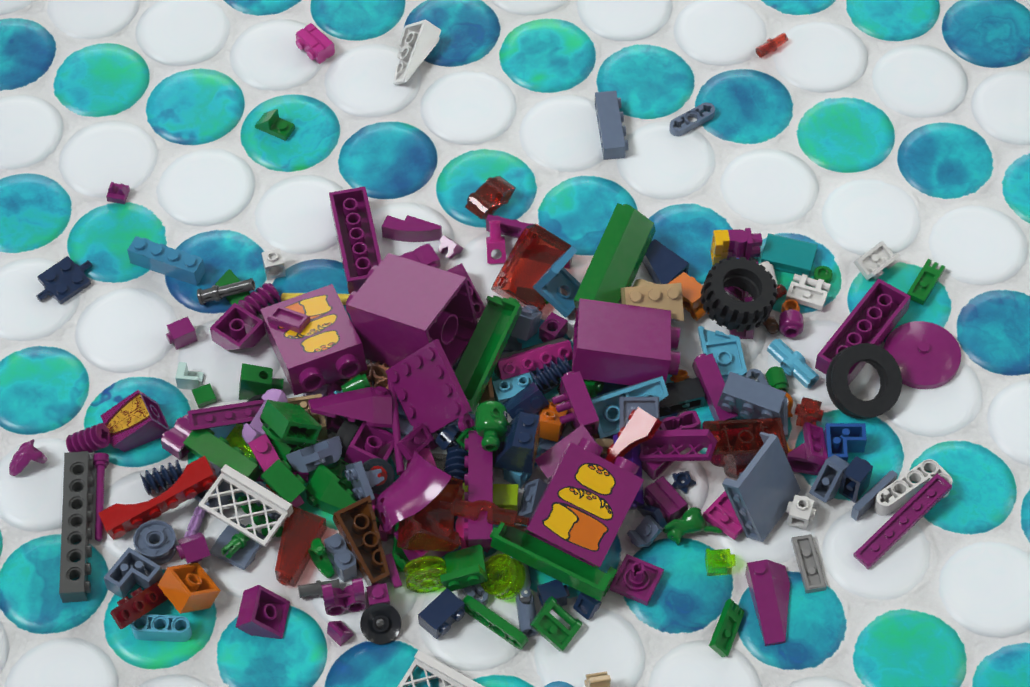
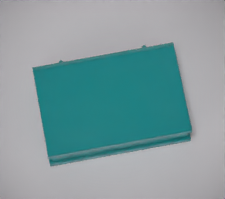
(789, 254)

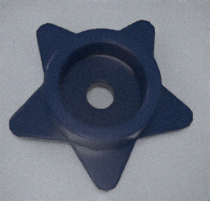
(682, 476)

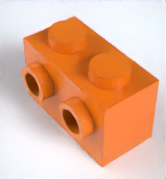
(550, 424)

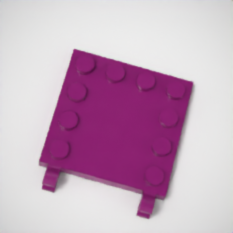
(430, 390)

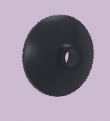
(390, 627)

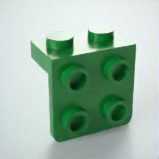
(464, 568)

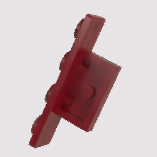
(138, 605)

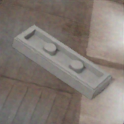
(808, 563)

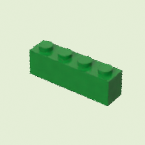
(220, 453)

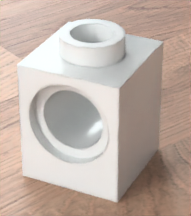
(273, 264)

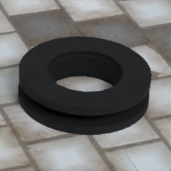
(889, 376)

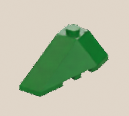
(327, 493)

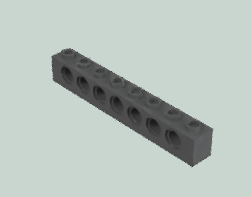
(70, 589)

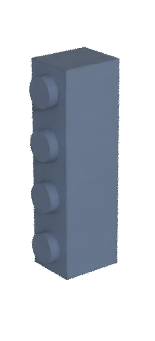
(610, 125)

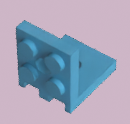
(556, 278)

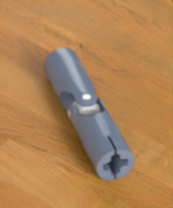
(526, 612)

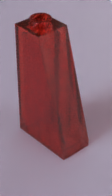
(294, 545)

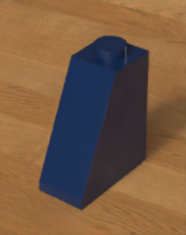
(663, 263)

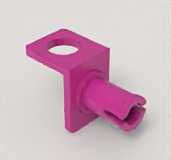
(495, 241)

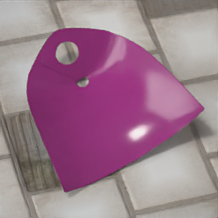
(410, 492)

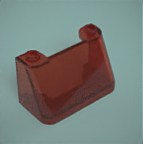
(527, 263)
(432, 526)

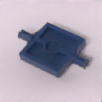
(64, 280)

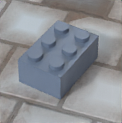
(750, 398)

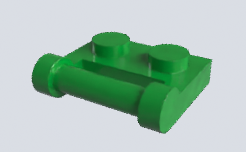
(553, 629)

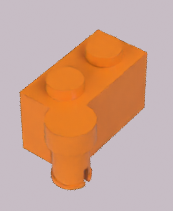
(691, 295)

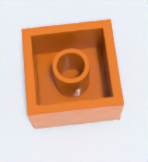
(188, 587)

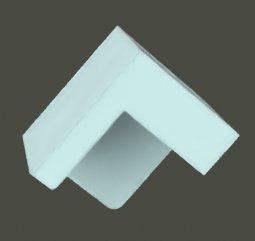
(188, 379)

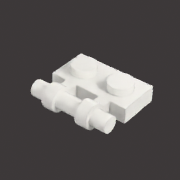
(808, 295)

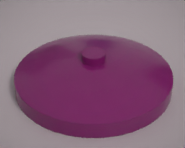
(924, 354)

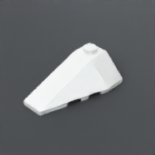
(416, 44)

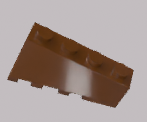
(362, 538)

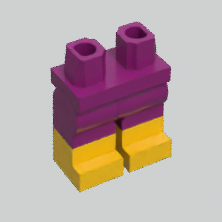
(735, 244)

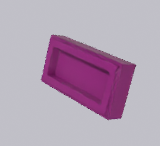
(288, 319)

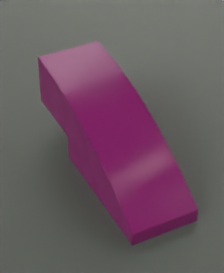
(410, 229)

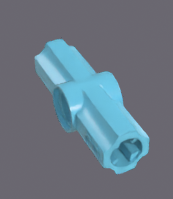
(793, 363)

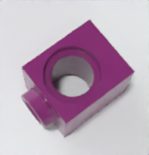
(557, 324)

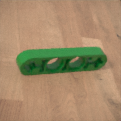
(495, 622)

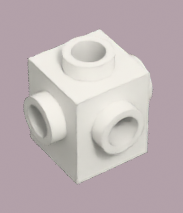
(800, 511)

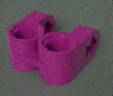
(350, 598)

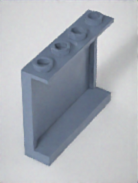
(763, 489)

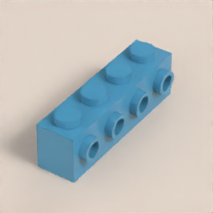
(166, 260)

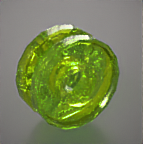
(424, 574)
(505, 577)

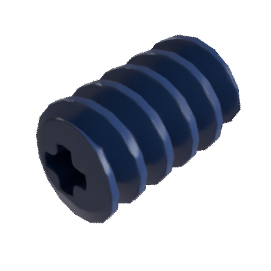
(550, 373)
(456, 462)
(161, 478)

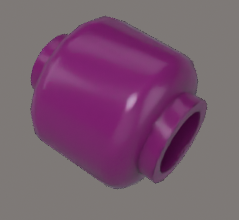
(791, 323)

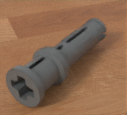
(217, 293)

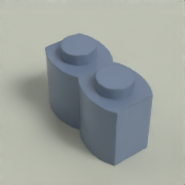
(341, 557)

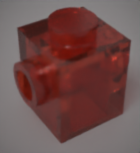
(808, 411)

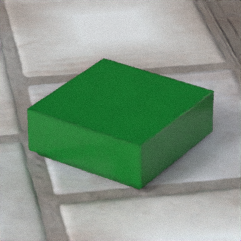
(204, 395)

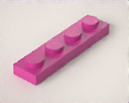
(266, 456)

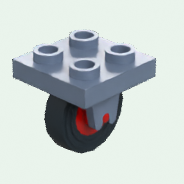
(370, 477)

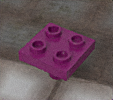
(636, 579)

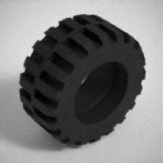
(732, 312)

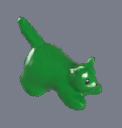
(691, 522)

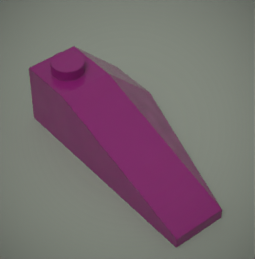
(363, 404)
(770, 596)

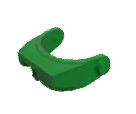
(320, 559)

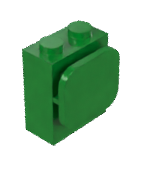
(289, 423)

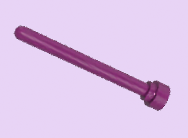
(101, 461)

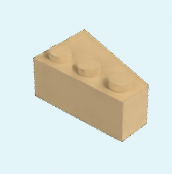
(656, 296)

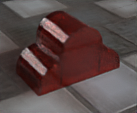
(740, 441)

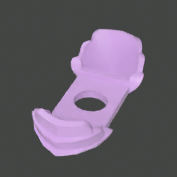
(254, 429)

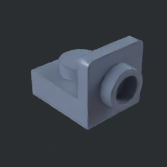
(645, 532)

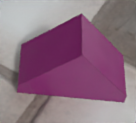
(798, 461)

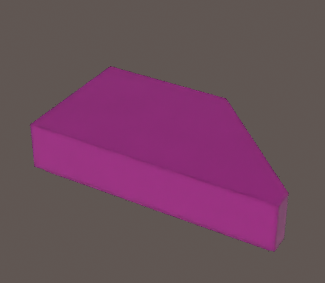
(394, 576)

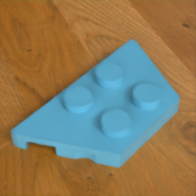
(726, 351)

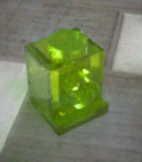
(719, 562)

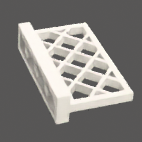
(258, 494)
(437, 670)

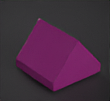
(339, 632)

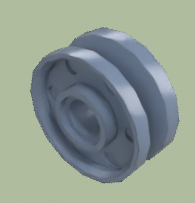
(158, 532)

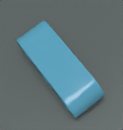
(169, 633)

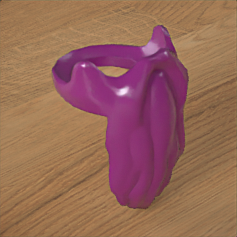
(23, 456)

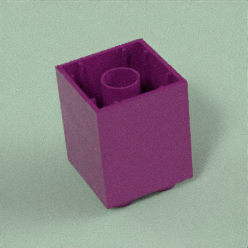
(410, 306)

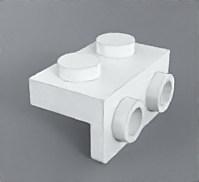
(875, 260)

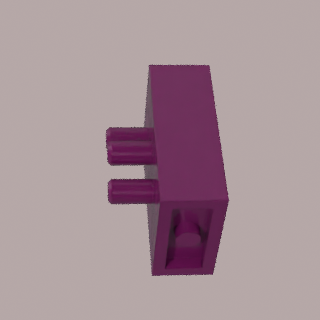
(577, 402)

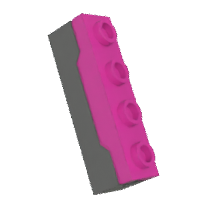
(530, 358)

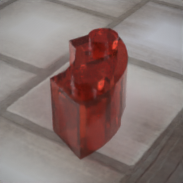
(490, 197)

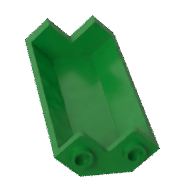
(617, 256)
(486, 346)
(552, 561)

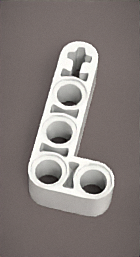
(888, 500)

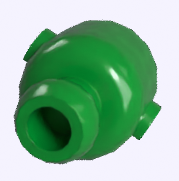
(491, 424)

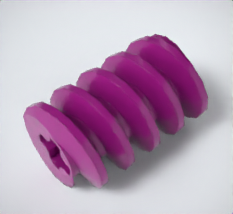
(260, 298)
(89, 439)

